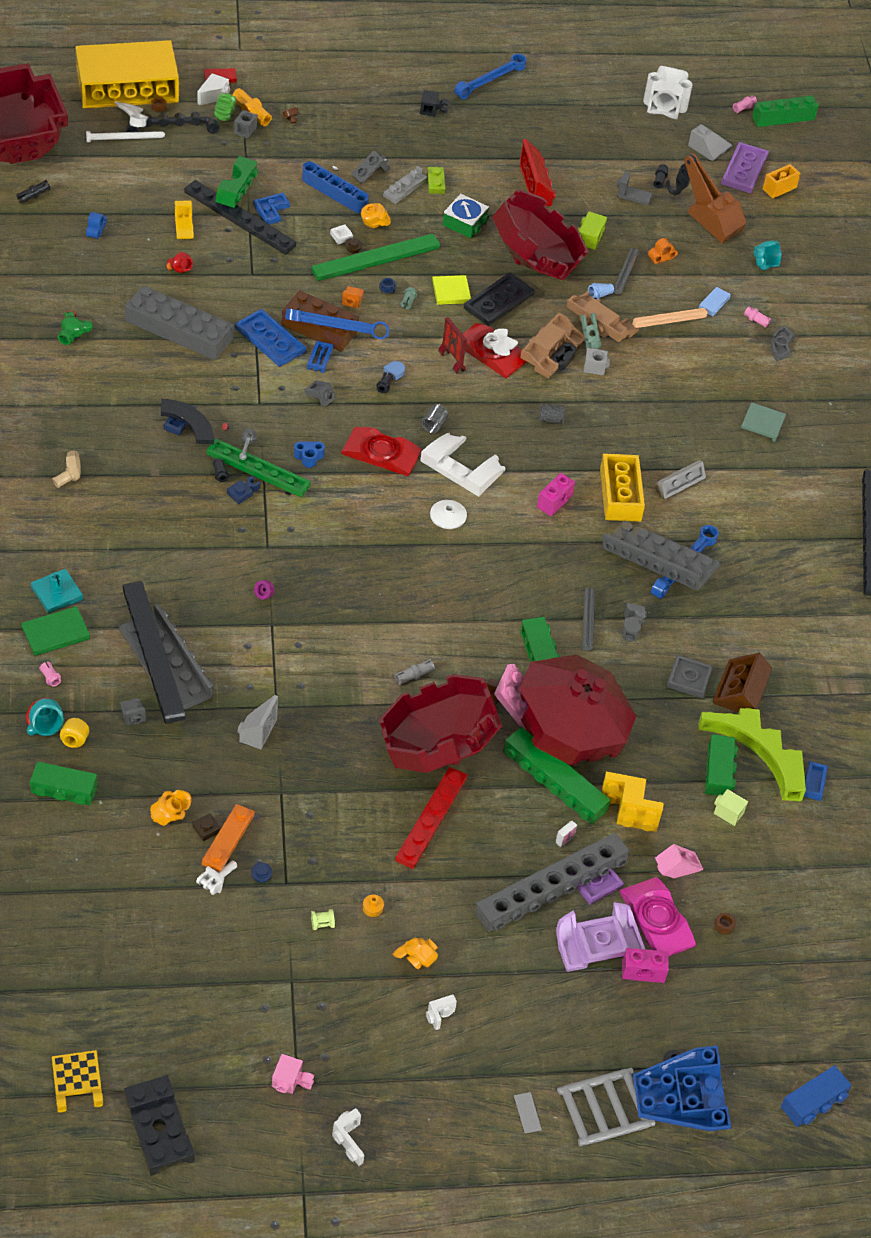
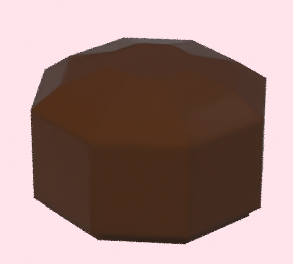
(158, 104)
(724, 923)

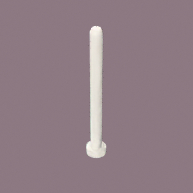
(128, 135)

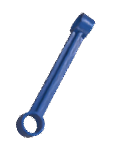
(464, 89)
(335, 322)
(663, 584)

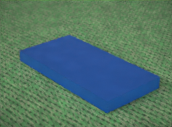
(270, 337)

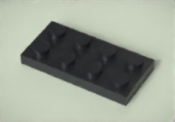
(498, 299)

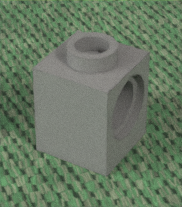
(596, 361)

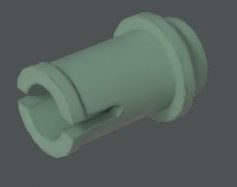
(409, 295)

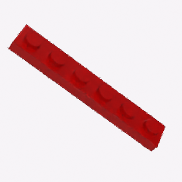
(431, 818)

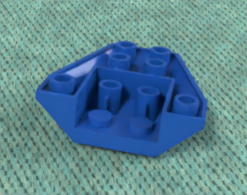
(684, 1091)

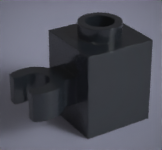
(430, 103)

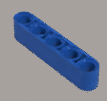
(334, 187)

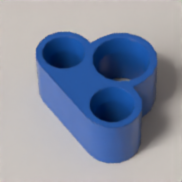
(96, 225)
(309, 452)

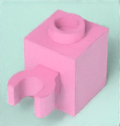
(289, 1074)

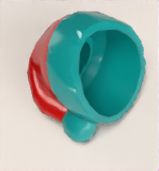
(44, 717)

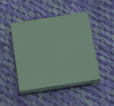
(763, 421)

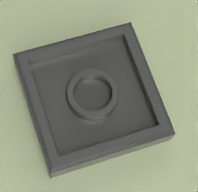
(689, 676)

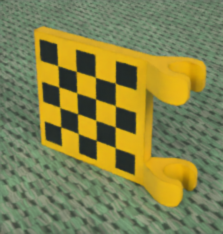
(76, 1075)

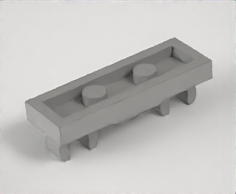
(405, 185)
(681, 479)

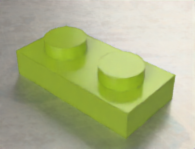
(436, 180)

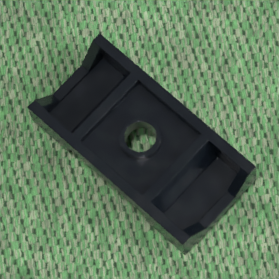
(152, 1104)

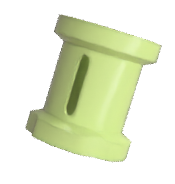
(322, 919)

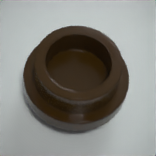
(353, 245)

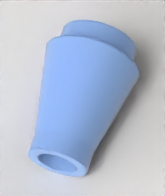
(600, 290)

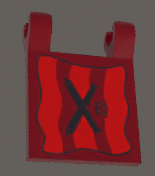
(453, 343)

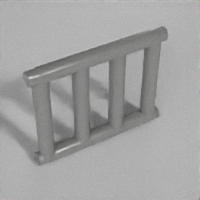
(605, 1133)

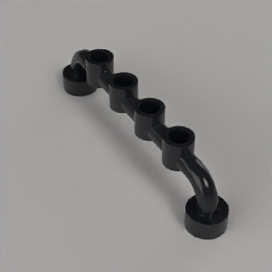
(179, 119)

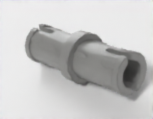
(414, 672)

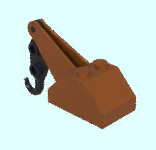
(713, 209)

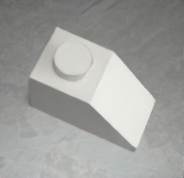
(212, 89)

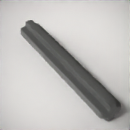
(625, 271)
(588, 619)

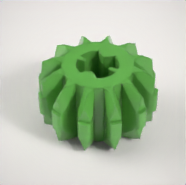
(225, 106)

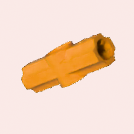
(253, 106)

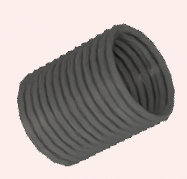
(552, 413)
(434, 418)

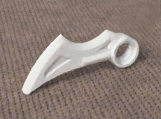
(136, 118)

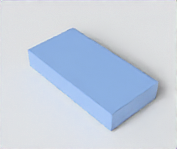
(715, 301)

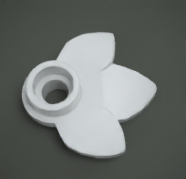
(500, 342)

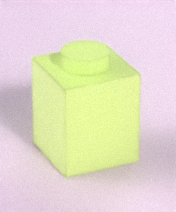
(730, 807)

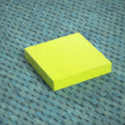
(451, 289)

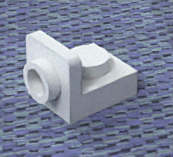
(440, 1008)

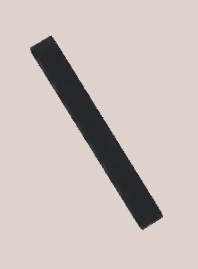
(866, 518)
(153, 652)

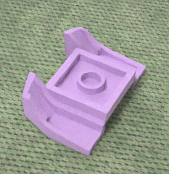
(597, 938)

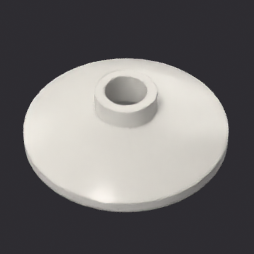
(448, 514)

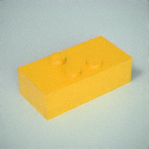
(622, 487)

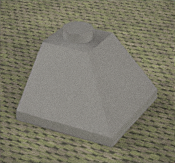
(708, 142)
(259, 724)

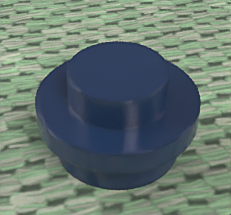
(387, 285)
(261, 872)

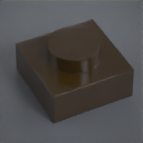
(206, 827)

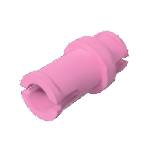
(746, 103)
(758, 317)

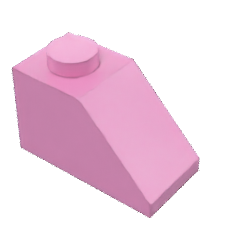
(678, 862)

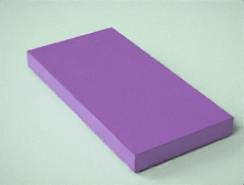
(744, 167)

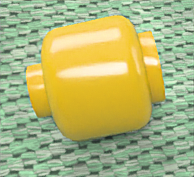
(74, 732)

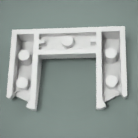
(477, 481)

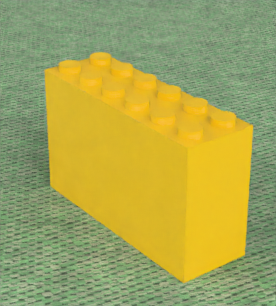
(127, 73)

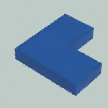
(268, 207)

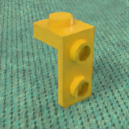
(183, 219)

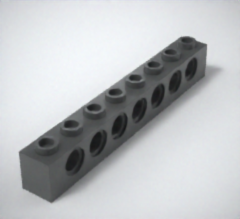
(541, 881)

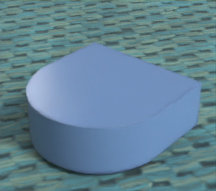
(396, 368)

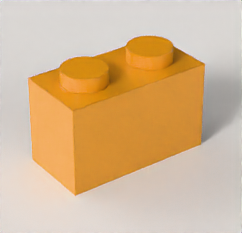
(781, 181)

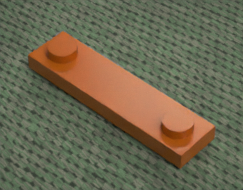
(228, 838)

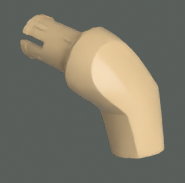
(72, 472)

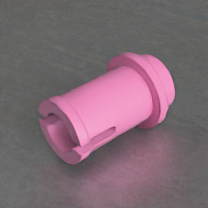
(52, 677)

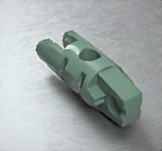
(591, 342)

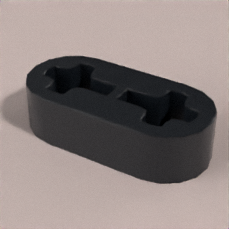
(566, 358)

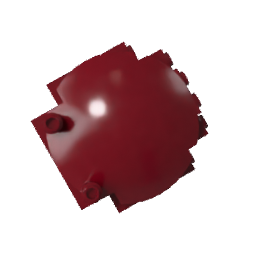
(29, 114)

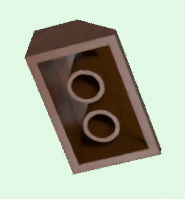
(743, 682)

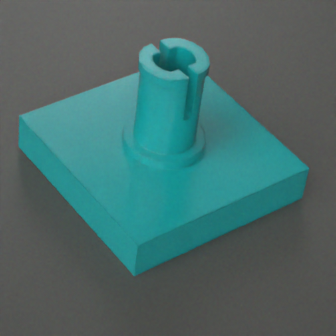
(56, 591)

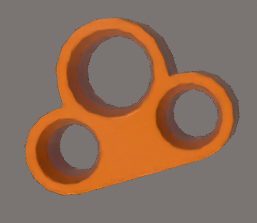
(662, 251)

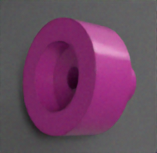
(264, 589)

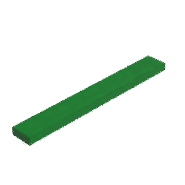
(375, 257)

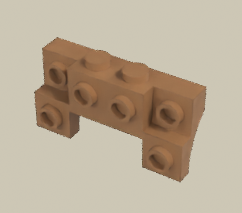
(607, 320)
(548, 341)

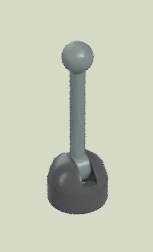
(247, 440)

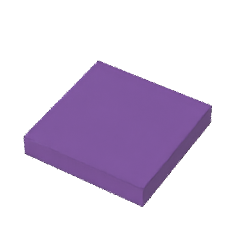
(600, 886)

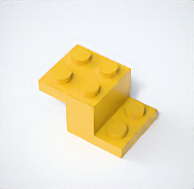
(633, 808)

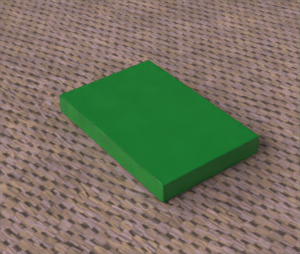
(55, 631)

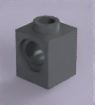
(245, 124)

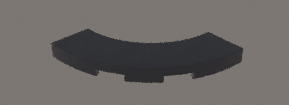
(195, 419)

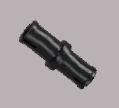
(33, 191)

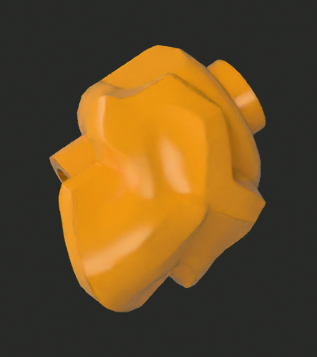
(375, 215)
(170, 807)
(419, 952)

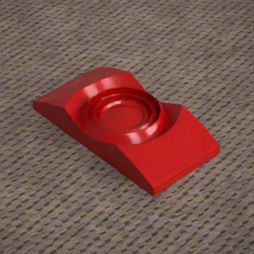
(501, 364)
(381, 450)

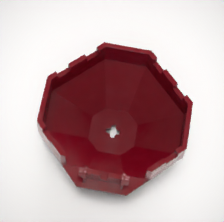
(539, 236)
(567, 718)
(440, 724)

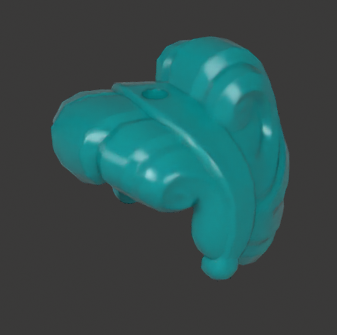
(767, 254)

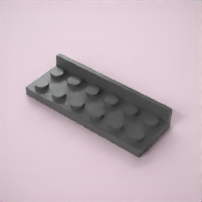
(660, 555)
(188, 675)

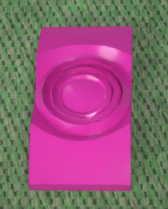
(658, 916)

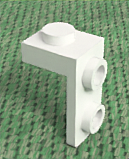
(344, 1124)

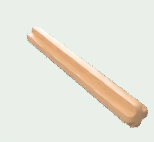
(669, 317)

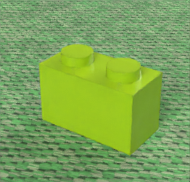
(592, 229)

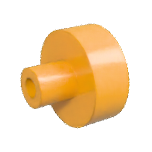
(373, 905)

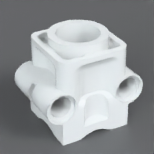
(667, 92)

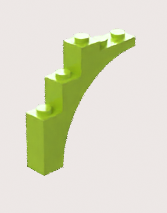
(766, 743)

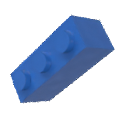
(816, 1096)

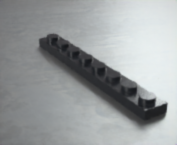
(241, 218)

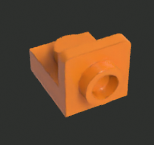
(352, 297)

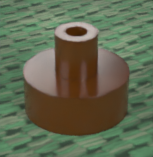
(290, 114)

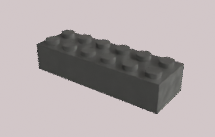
(179, 322)

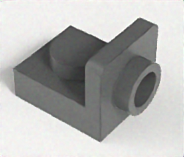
(321, 390)
(133, 711)

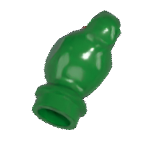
(72, 328)

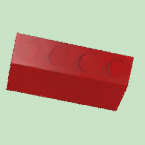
(535, 173)

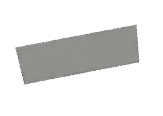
(527, 1112)

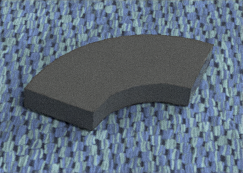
(780, 343)

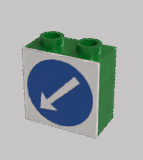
(466, 216)

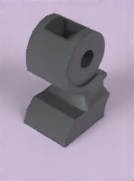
(634, 619)

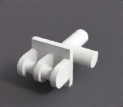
(214, 879)

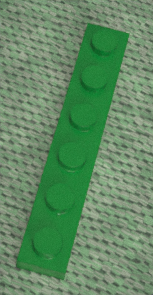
(259, 468)

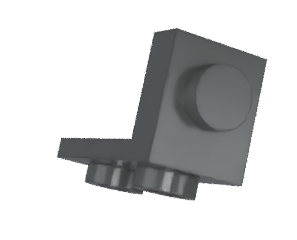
(369, 166)
(631, 193)

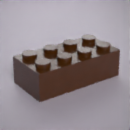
(309, 303)

